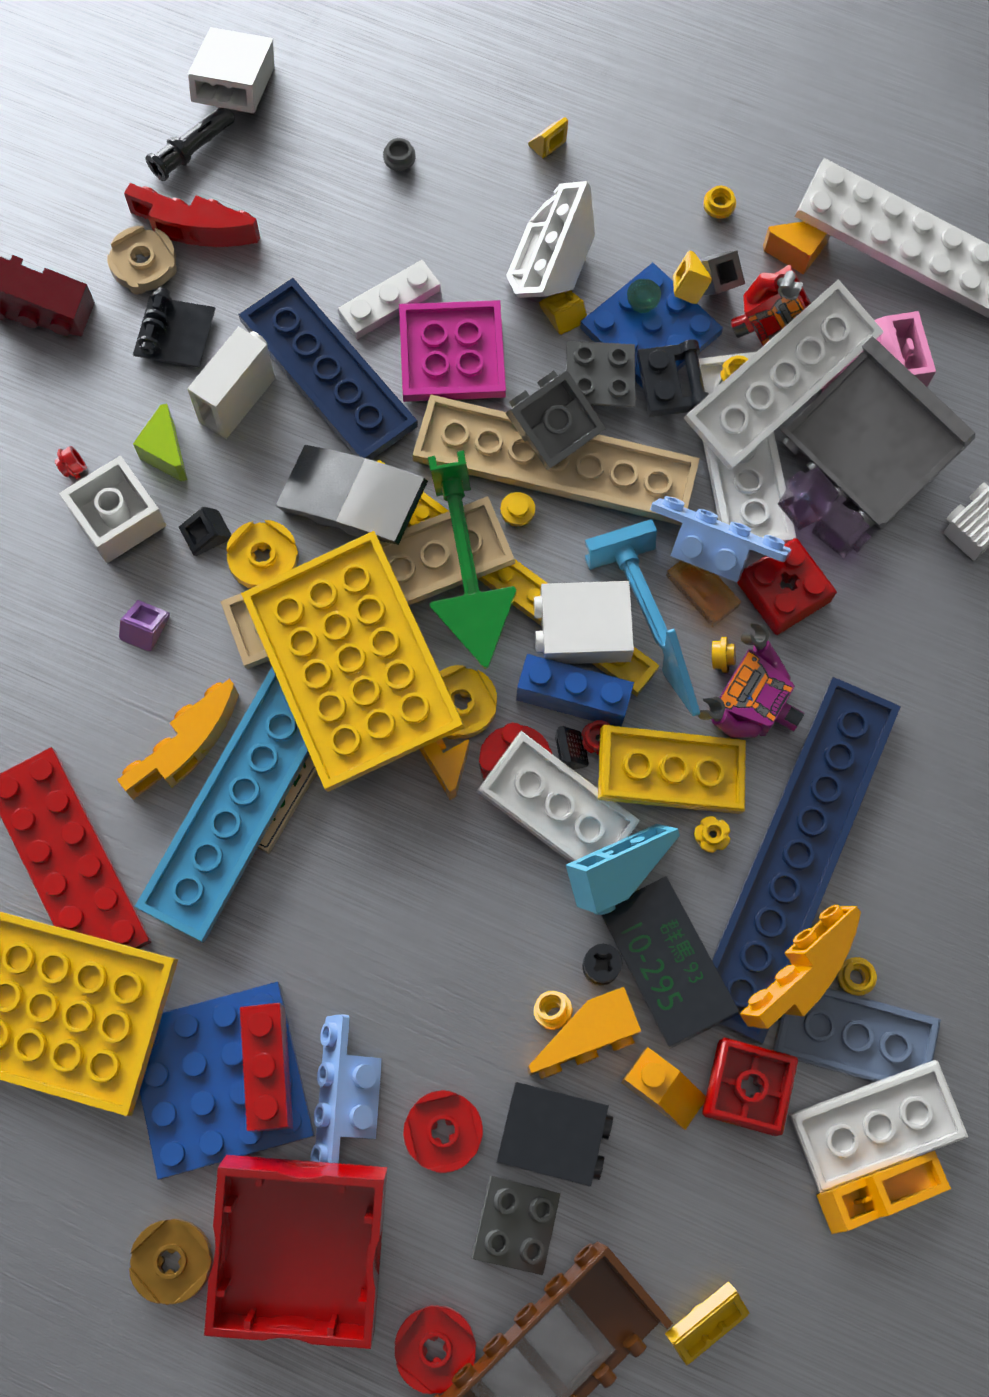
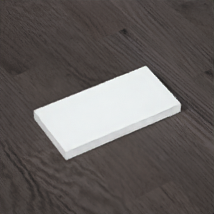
(554, 801)
(878, 1126)

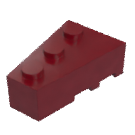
(43, 298)

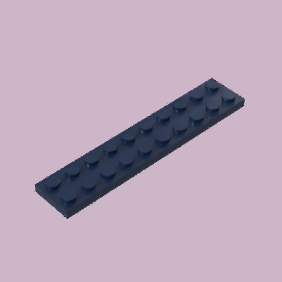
(802, 842)

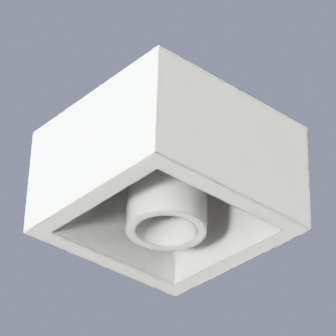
(113, 509)

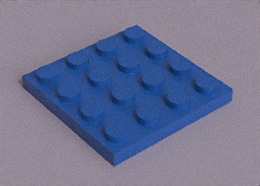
(197, 1086)

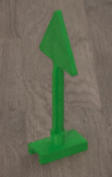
(477, 615)

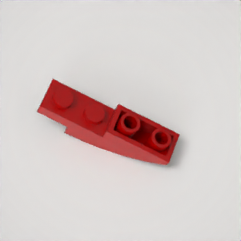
(199, 224)

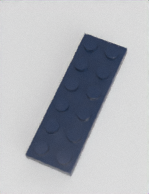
(329, 371)

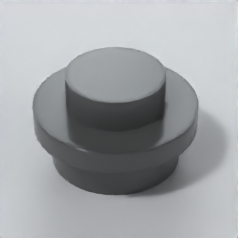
(399, 154)

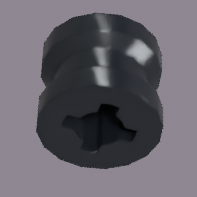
(597, 969)

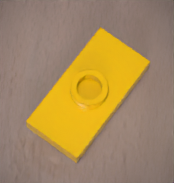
(707, 1323)

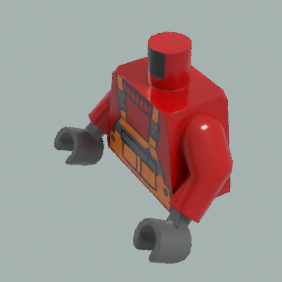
(771, 304)

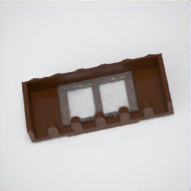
(569, 1336)

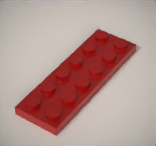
(66, 853)

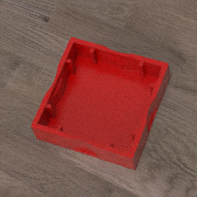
(296, 1251)

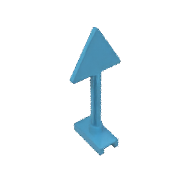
(623, 547)

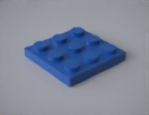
(665, 325)

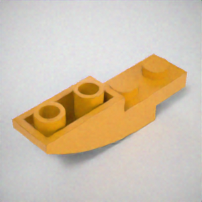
(197, 732)
(815, 964)

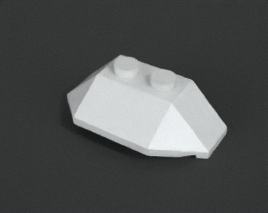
(554, 243)

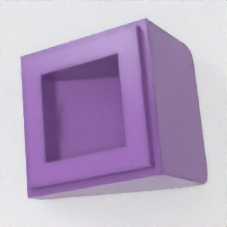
(143, 625)

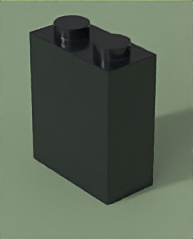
(554, 1134)

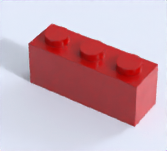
(266, 1067)

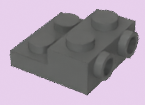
(555, 418)

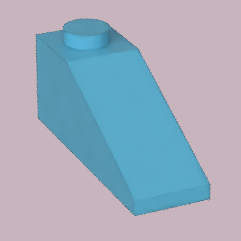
(618, 869)

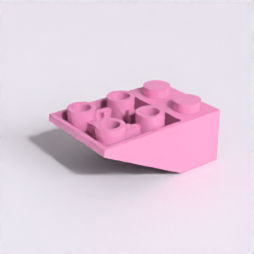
(906, 342)

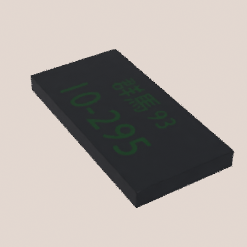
(669, 963)

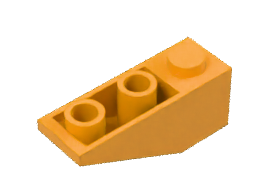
(596, 1025)

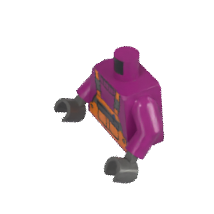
(755, 692)

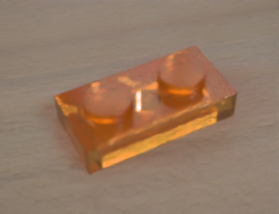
(704, 591)

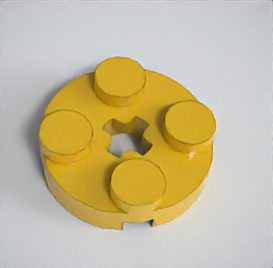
(260, 537)
(483, 697)

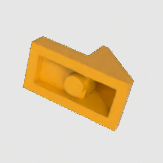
(448, 765)

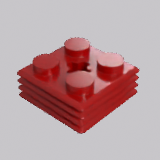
(786, 606)
(772, 1073)

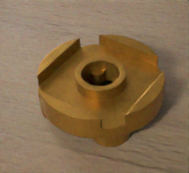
(147, 1259)

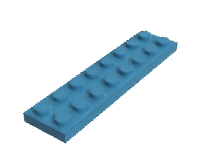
(228, 817)

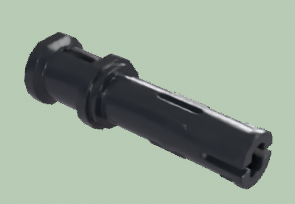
(179, 150)

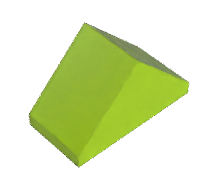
(160, 445)

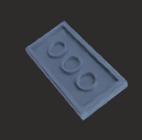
(858, 1037)

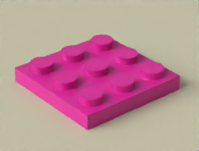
(452, 350)

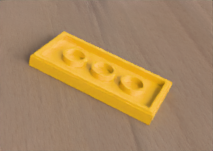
(671, 769)

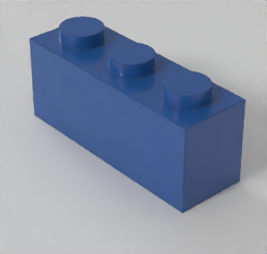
(573, 690)

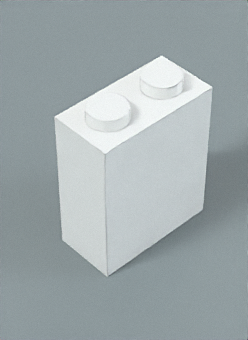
(231, 70)
(232, 382)
(585, 622)

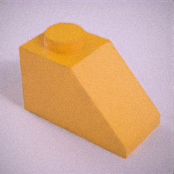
(664, 1088)

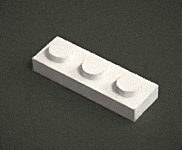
(382, 301)

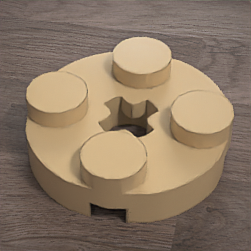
(146, 275)

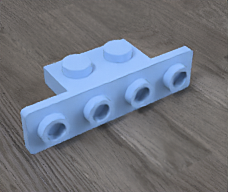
(715, 544)
(346, 1092)

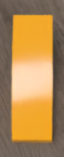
(883, 1192)

